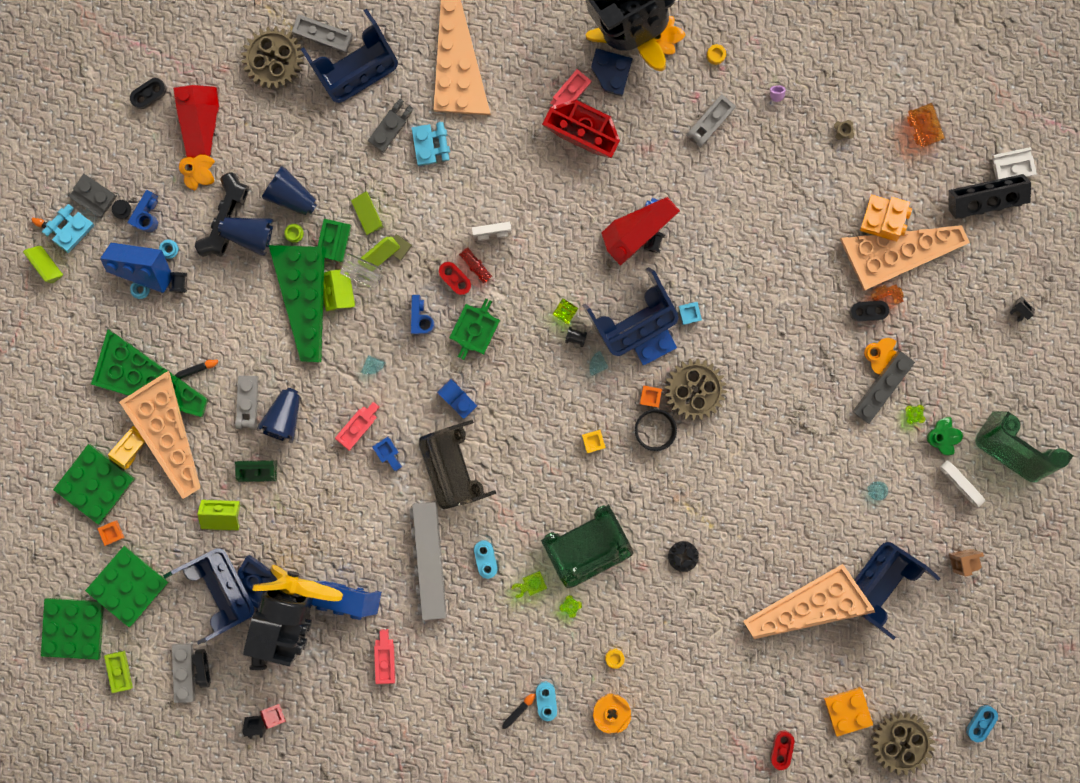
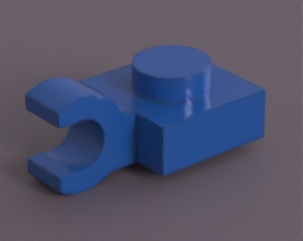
(386, 451)

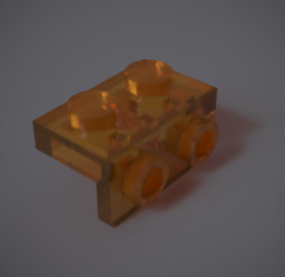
(926, 125)

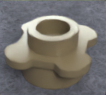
(848, 125)

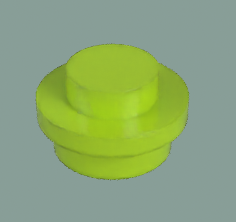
(294, 233)

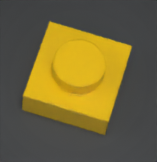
(593, 441)

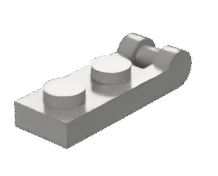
(711, 120)
(247, 402)

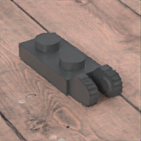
(389, 127)

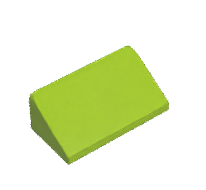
(367, 213)
(381, 251)
(43, 264)

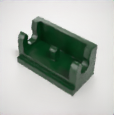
(256, 471)

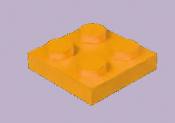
(848, 711)

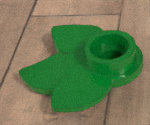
(947, 436)

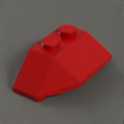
(583, 127)

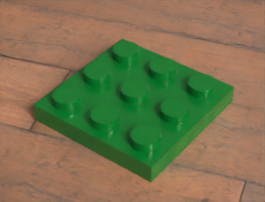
(94, 484)
(127, 586)
(72, 628)

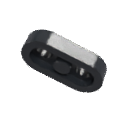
(147, 91)
(868, 311)
(202, 676)

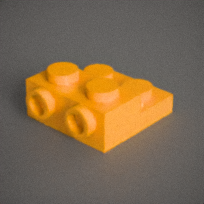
(886, 217)

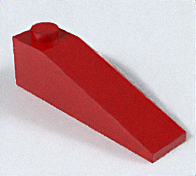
(197, 115)
(635, 229)

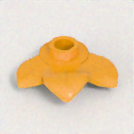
(670, 36)
(199, 173)
(883, 356)

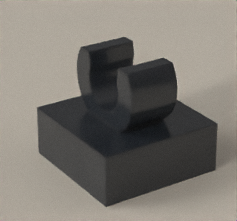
(1024, 308)
(253, 726)

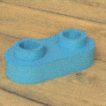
(486, 559)
(546, 701)

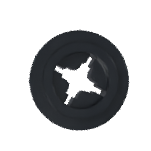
(679, 548)

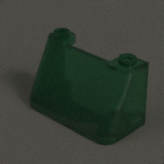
(1000, 441)
(588, 548)

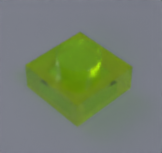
(565, 311)

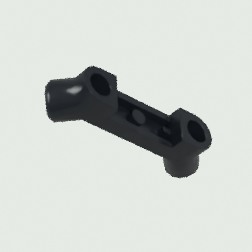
(235, 193)

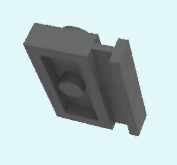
(92, 195)

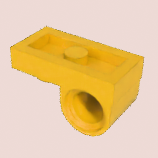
(126, 449)

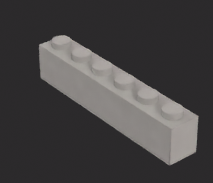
(429, 560)

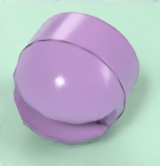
(777, 93)

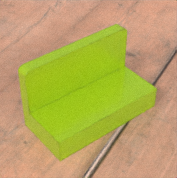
(337, 291)
(219, 515)

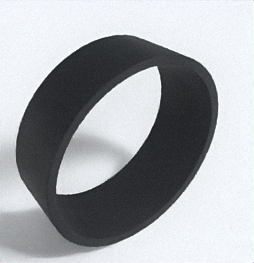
(673, 434)

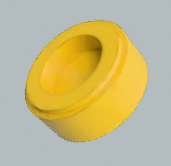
(716, 54)
(614, 658)

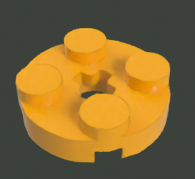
(612, 724)

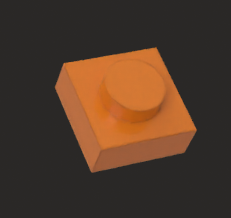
(650, 396)
(110, 533)

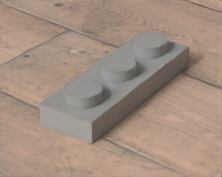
(322, 33)
(183, 673)

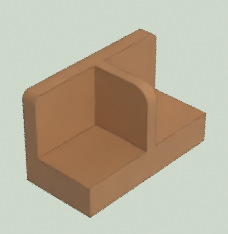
(966, 561)

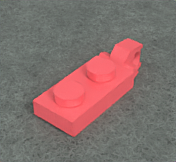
(572, 88)
(357, 426)
(384, 659)

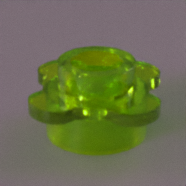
(910, 414)
(570, 601)

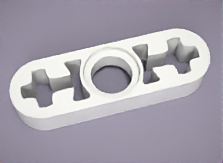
(962, 484)

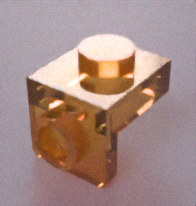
(883, 291)

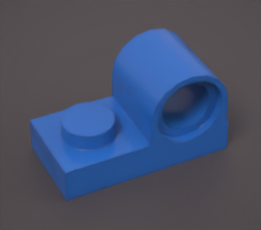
(141, 212)
(416, 317)
(457, 398)

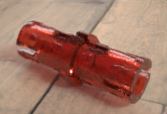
(475, 265)

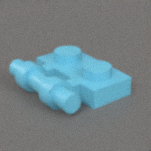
(424, 144)
(72, 232)

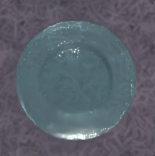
(878, 490)

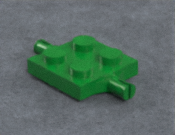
(474, 329)

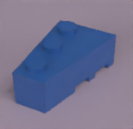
(138, 265)
(354, 601)

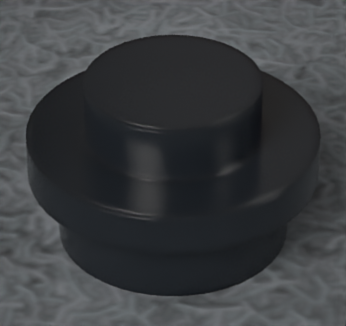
(121, 209)

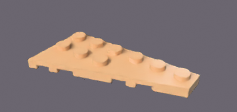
(457, 72)
(881, 259)
(160, 424)
(822, 601)

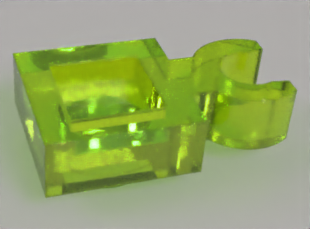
(532, 583)

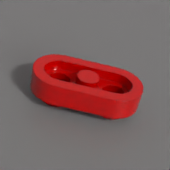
(455, 278)
(782, 749)

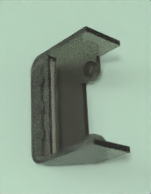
(448, 469)

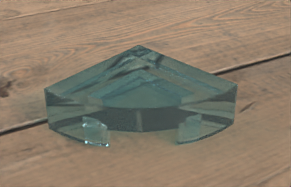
(597, 364)
(372, 365)

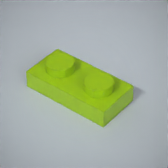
(118, 671)

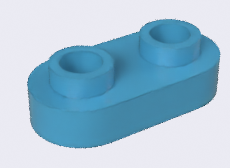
(983, 724)

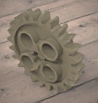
(280, 42)
(709, 399)
(918, 749)

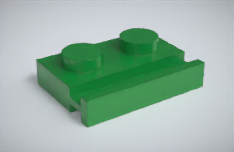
(334, 238)

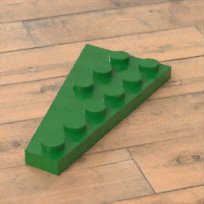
(302, 287)
(127, 369)

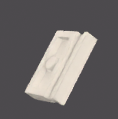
(1014, 163)
(498, 229)

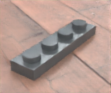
(883, 386)

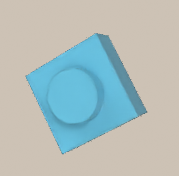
(689, 313)

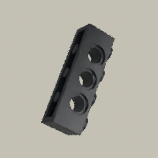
(989, 196)

